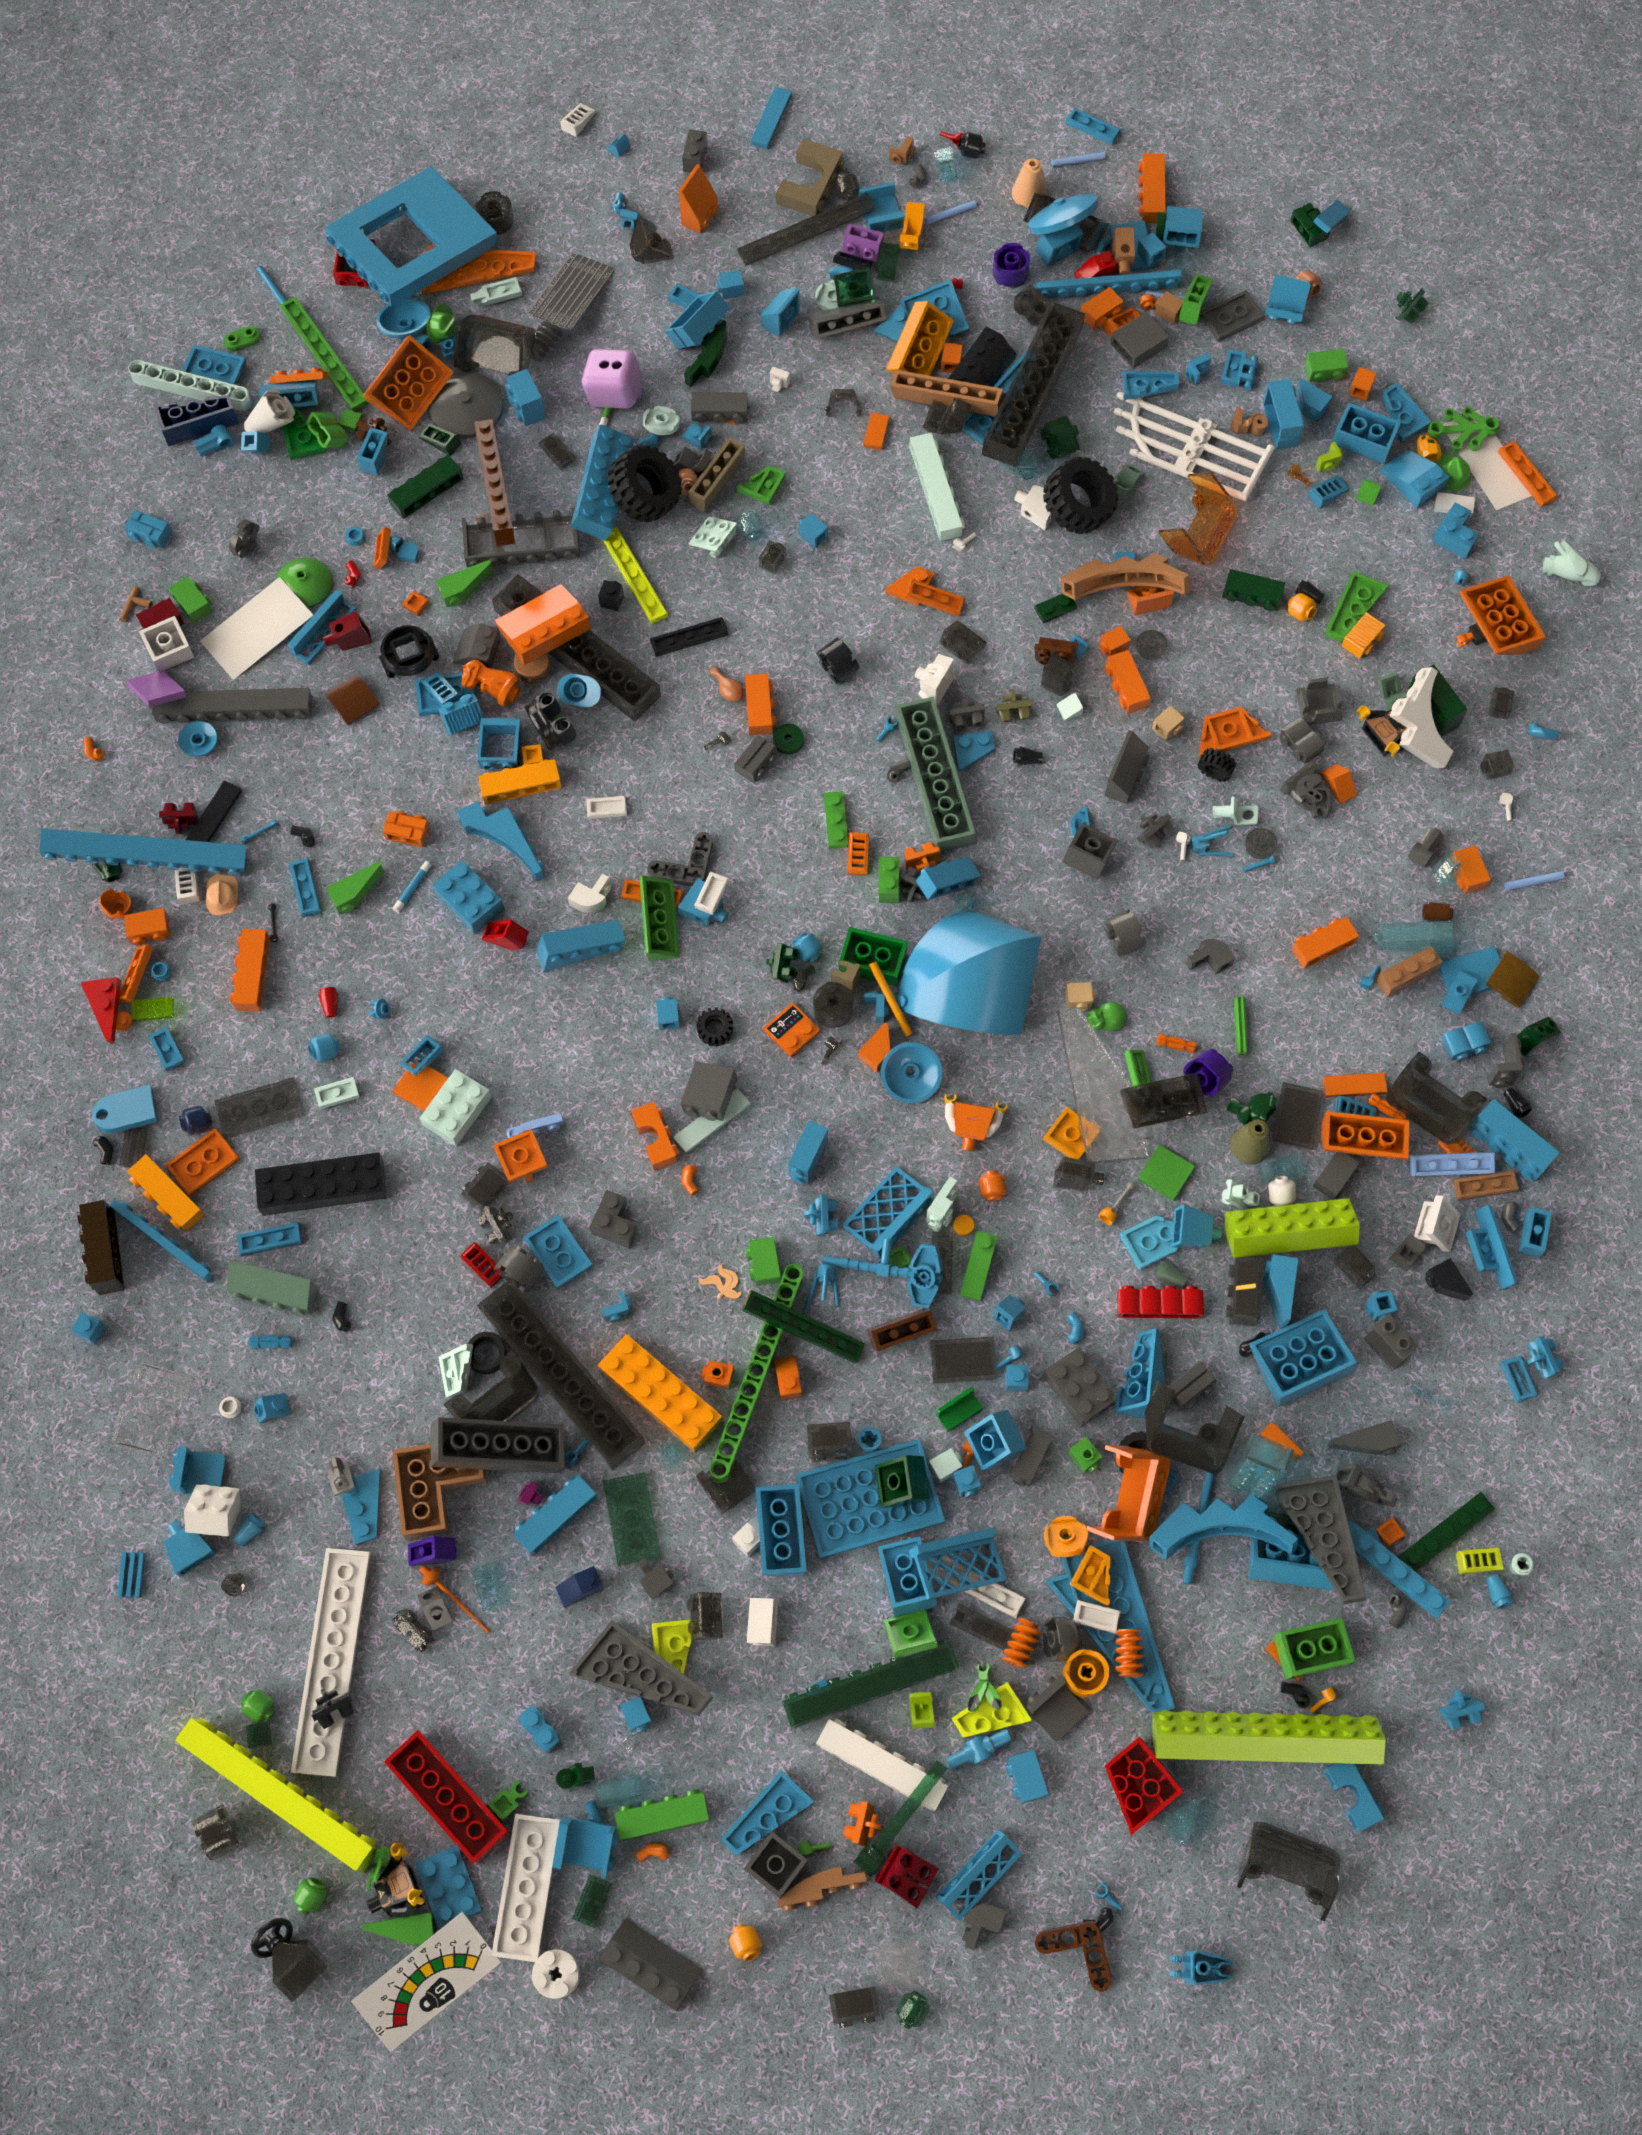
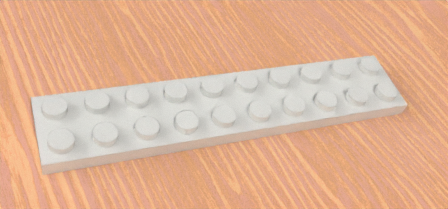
(331, 1659)

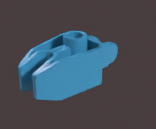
(1199, 1968)

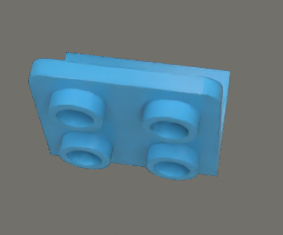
(1287, 299)
(194, 1469)

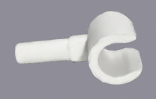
(960, 544)
(1506, 799)
(1185, 839)

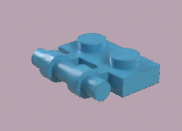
(1233, 368)

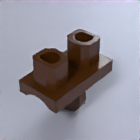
(363, 428)

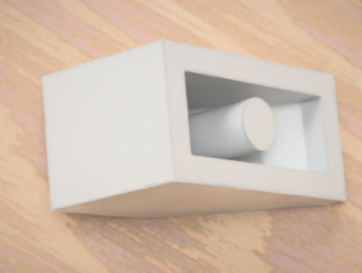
(748, 1537)

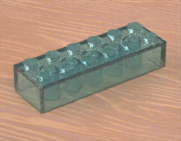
(1258, 1467)

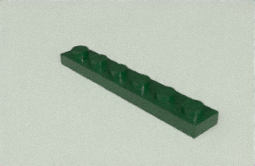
(803, 1326)
(1446, 1532)

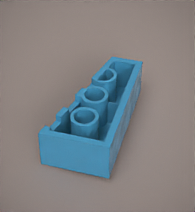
(579, 944)

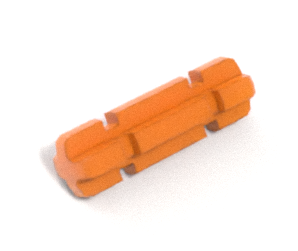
(1176, 1043)
(1384, 1107)

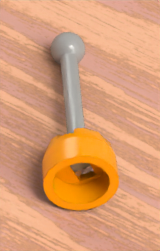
(1109, 1214)

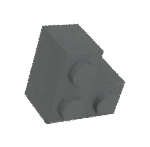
(609, 1221)

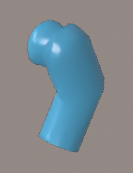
(1536, 731)
(593, 1811)

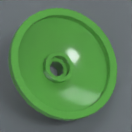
(315, 583)

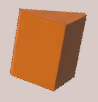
(1149, 599)

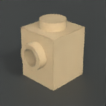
(1168, 723)
(1080, 995)

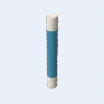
(412, 886)

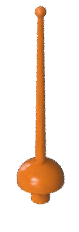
(432, 1577)

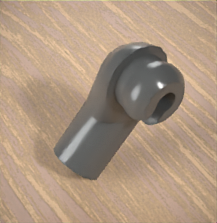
(896, 769)
(1508, 1215)
(1399, 1609)

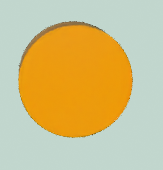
(963, 1225)

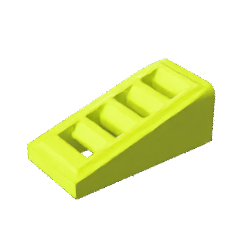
(1463, 1565)

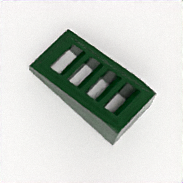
(448, 446)

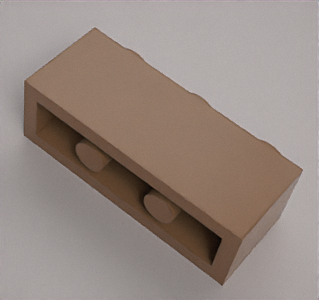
(1409, 971)

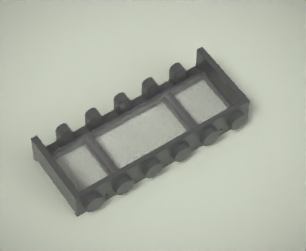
(534, 540)

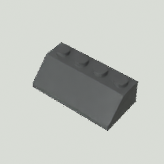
(650, 1964)

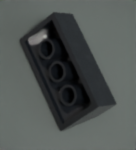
(985, 360)

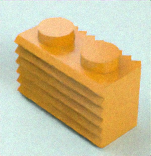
(1363, 635)

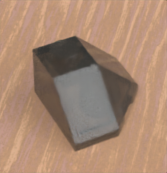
(648, 245)

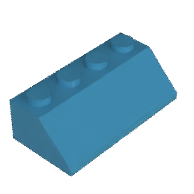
(781, 1531)
(1275, 1565)

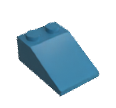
(1415, 477)
(1279, 1283)
(903, 1577)

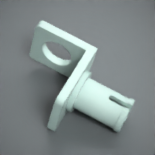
(1236, 812)

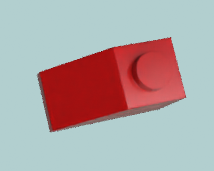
(1097, 266)
(506, 934)

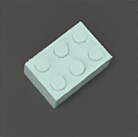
(455, 1107)

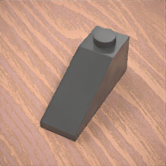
(1371, 1440)

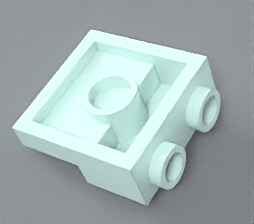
(941, 1211)

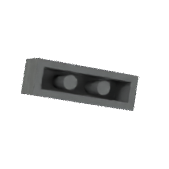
(719, 407)

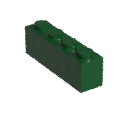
(425, 486)

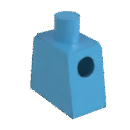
(687, 909)
(1193, 1228)
(186, 1549)

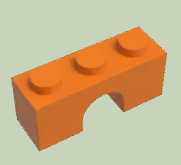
(648, 1119)

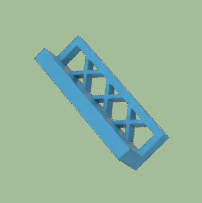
(314, 626)
(975, 1866)

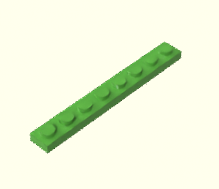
(323, 354)

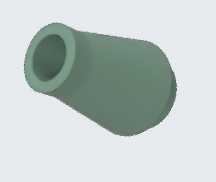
(1167, 1273)

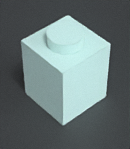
(945, 1465)

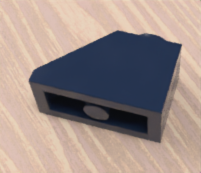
(579, 1586)

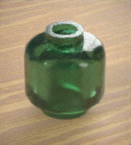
(912, 2010)

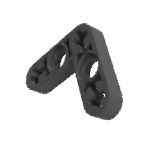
(692, 869)

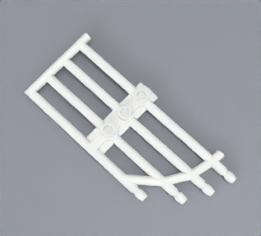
(1194, 445)

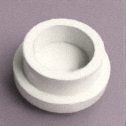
(230, 1407)

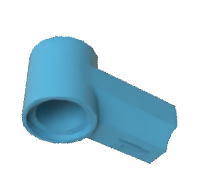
(217, 439)

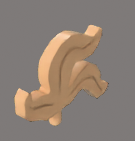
(731, 1282)

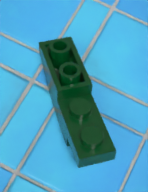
(712, 352)

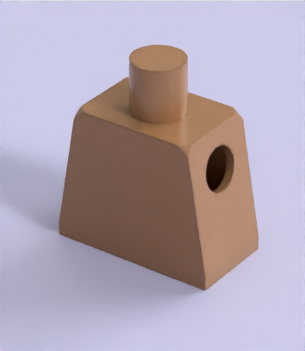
(1123, 249)

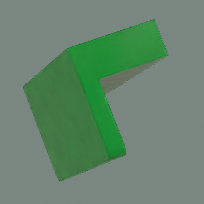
(958, 1410)

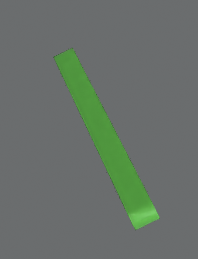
(752, 1381)

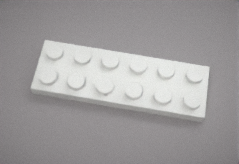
(526, 1888)

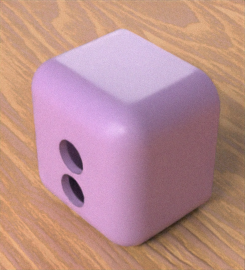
(612, 378)

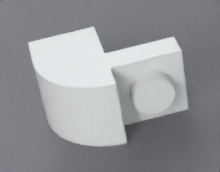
(588, 899)

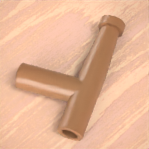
(134, 599)

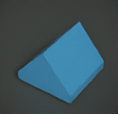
(619, 145)

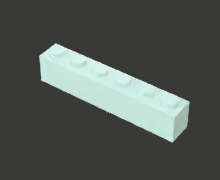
(936, 486)

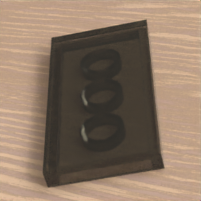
(259, 1108)

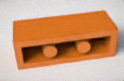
(1127, 682)
(759, 704)
(1325, 942)

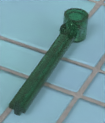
(873, 1854)

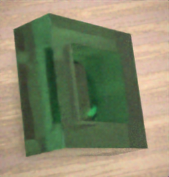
(258, 1735)

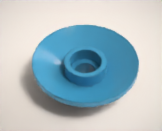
(197, 731)

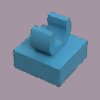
(629, 216)

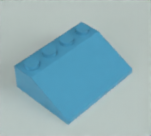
(1302, 1357)

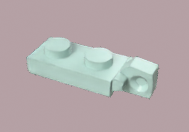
(497, 292)

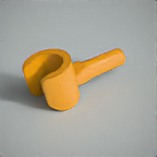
(1328, 1694)

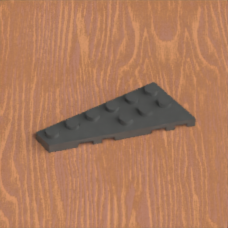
(1321, 1520)
(631, 1667)

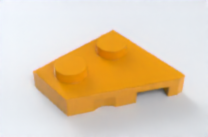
(1093, 1575)

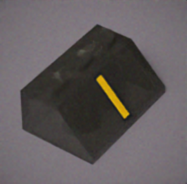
(1245, 1290)

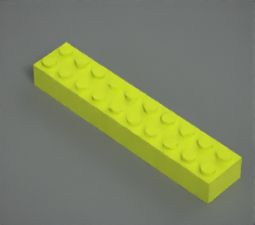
(277, 1795)

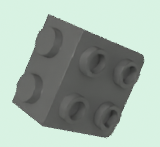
(1508, 1072)
(1056, 1708)

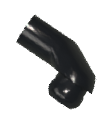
(1244, 1348)

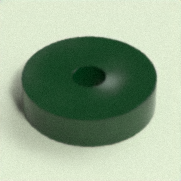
(1160, 225)
(791, 746)

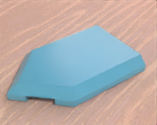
(1149, 1241)

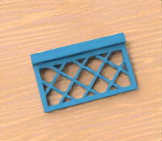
(904, 1219)
(958, 1544)

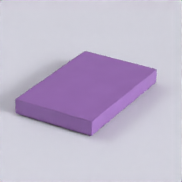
(156, 688)

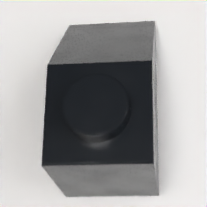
(1448, 1281)

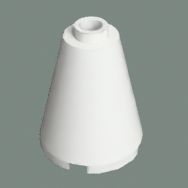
(270, 413)

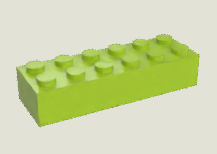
(1291, 1228)

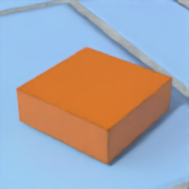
(415, 603)
(1390, 1532)

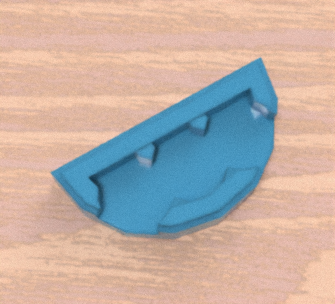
(1079, 818)

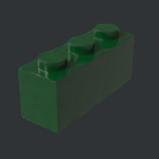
(1253, 590)

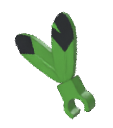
(983, 1689)

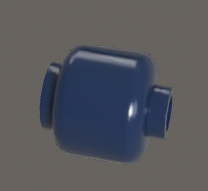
(195, 1120)

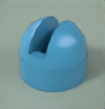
(395, 543)
(1460, 575)

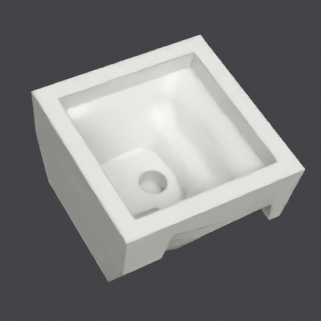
(936, 678)

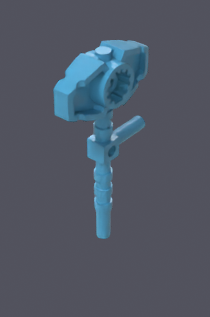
(923, 1276)

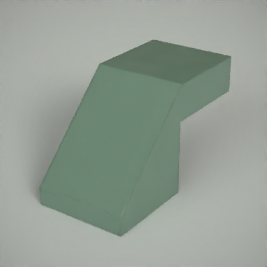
(1127, 479)
(1390, 689)

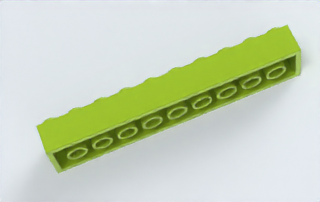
(1268, 1737)

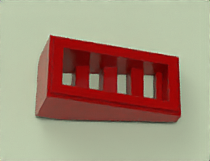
(473, 1248)

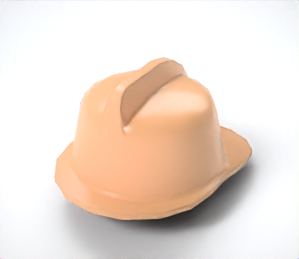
(221, 894)

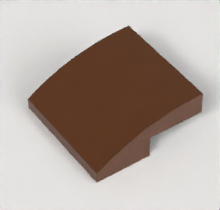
(352, 699)

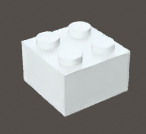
(166, 644)
(212, 1510)

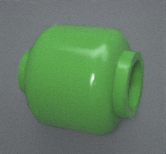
(258, 1706)
(310, 1895)

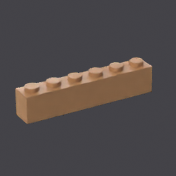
(927, 388)

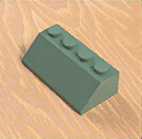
(271, 1288)

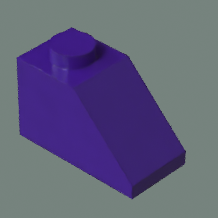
(432, 1551)

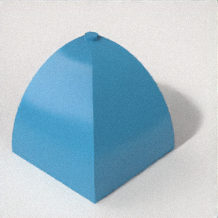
(971, 974)

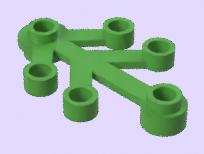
(1465, 427)

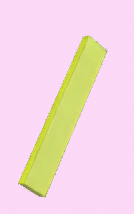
(635, 577)

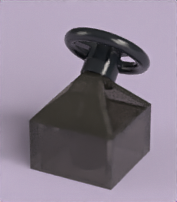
(293, 1962)

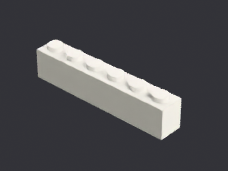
(877, 1762)

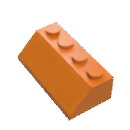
(1365, 1135)

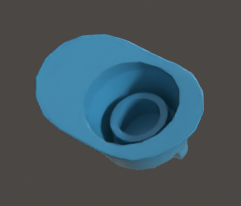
(579, 690)

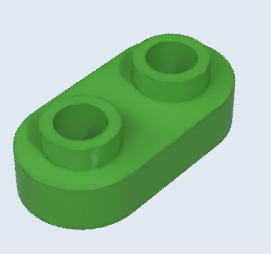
(242, 338)

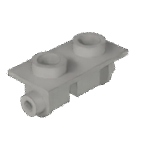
(340, 1476)

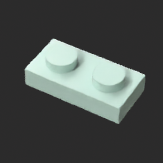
(336, 1093)

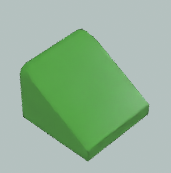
(1368, 492)

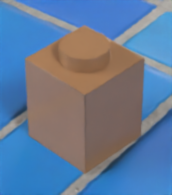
(1168, 307)

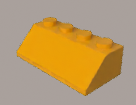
(921, 340)

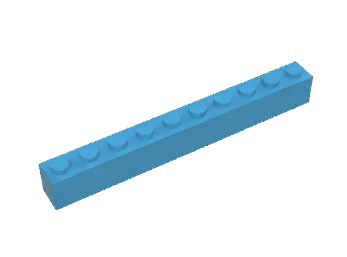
(143, 851)

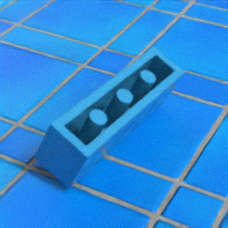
(555, 1515)

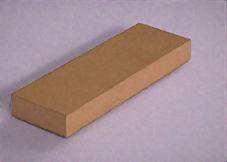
(1485, 1185)

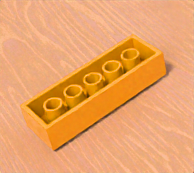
(660, 1393)

